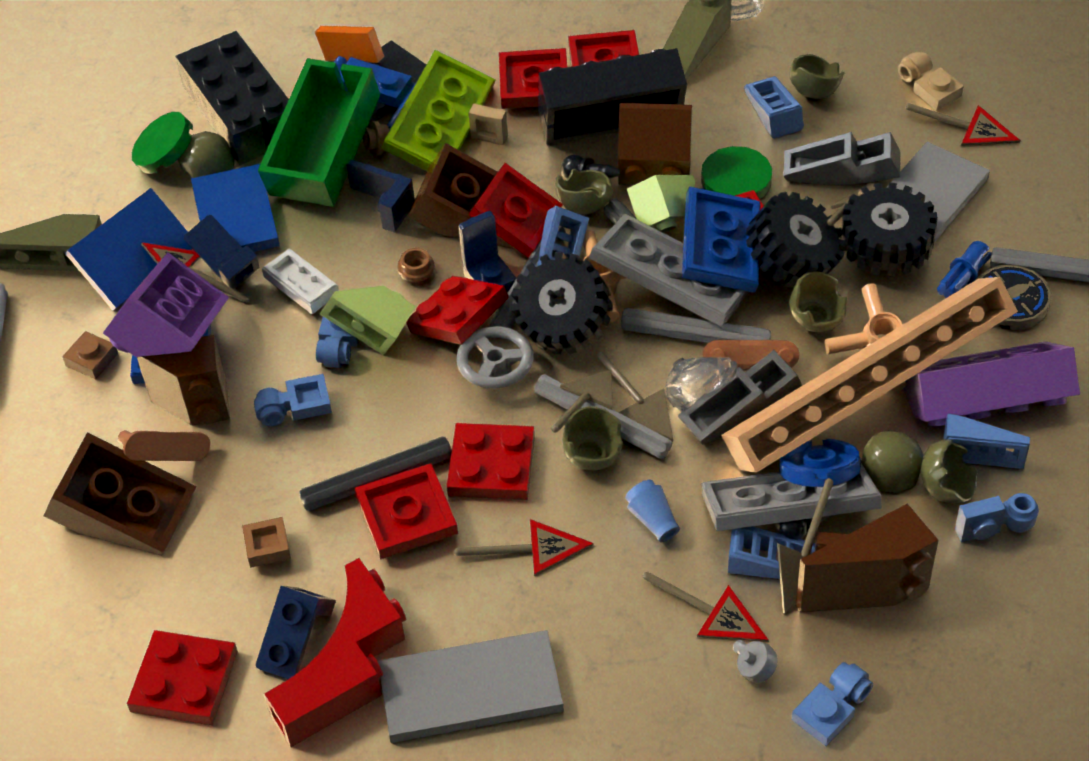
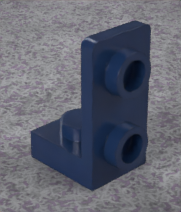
(393, 189)
(480, 251)
(222, 252)
(290, 630)

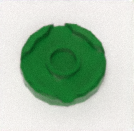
(162, 142)
(736, 171)

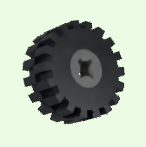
(888, 229)
(794, 238)
(574, 316)

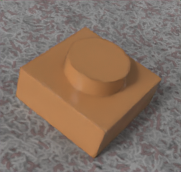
(90, 355)
(266, 542)

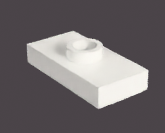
(300, 281)

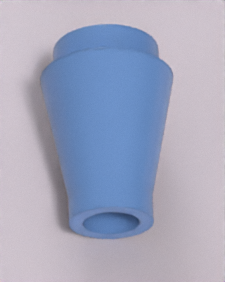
(651, 507)

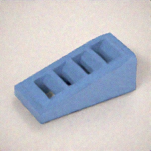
(778, 110)
(561, 217)
(986, 442)
(756, 540)

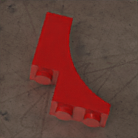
(346, 668)

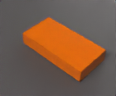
(349, 42)

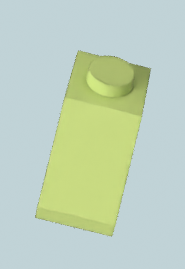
(661, 200)
(369, 314)

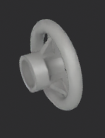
(496, 361)

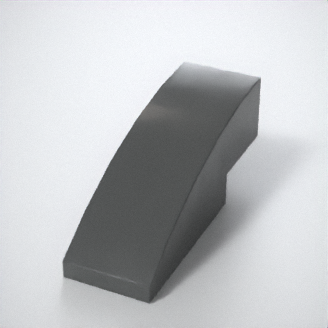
(843, 160)
(740, 398)

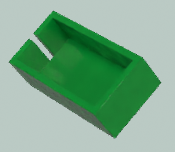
(319, 132)

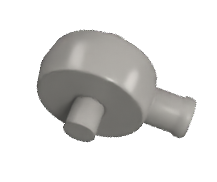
(755, 660)

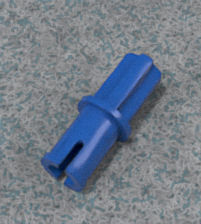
(964, 269)

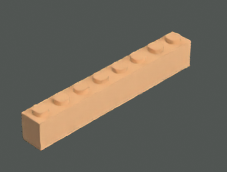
(869, 374)

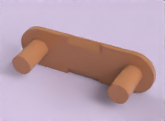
(750, 352)
(164, 445)

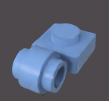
(334, 345)
(304, 397)
(985, 517)
(828, 711)

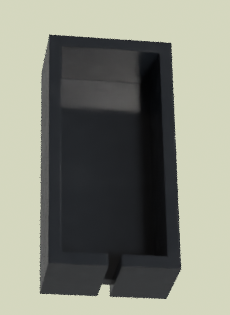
(233, 93)
(587, 97)

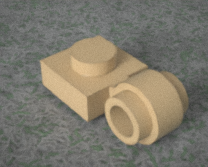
(934, 87)

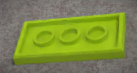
(437, 110)

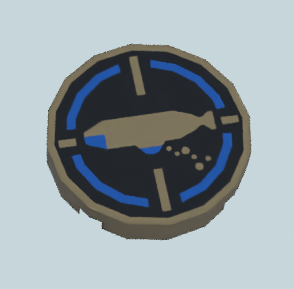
(1028, 292)

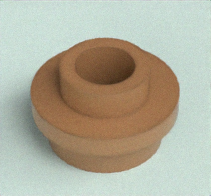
(374, 137)
(415, 265)

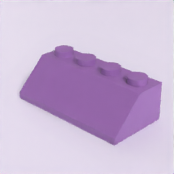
(166, 311)
(994, 381)

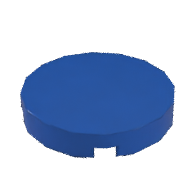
(814, 464)

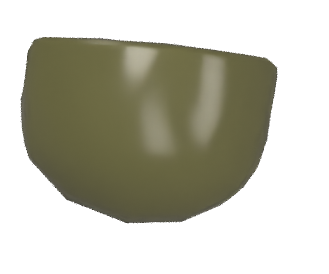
(815, 76)
(206, 155)
(584, 191)
(817, 302)
(592, 438)
(892, 461)
(946, 474)

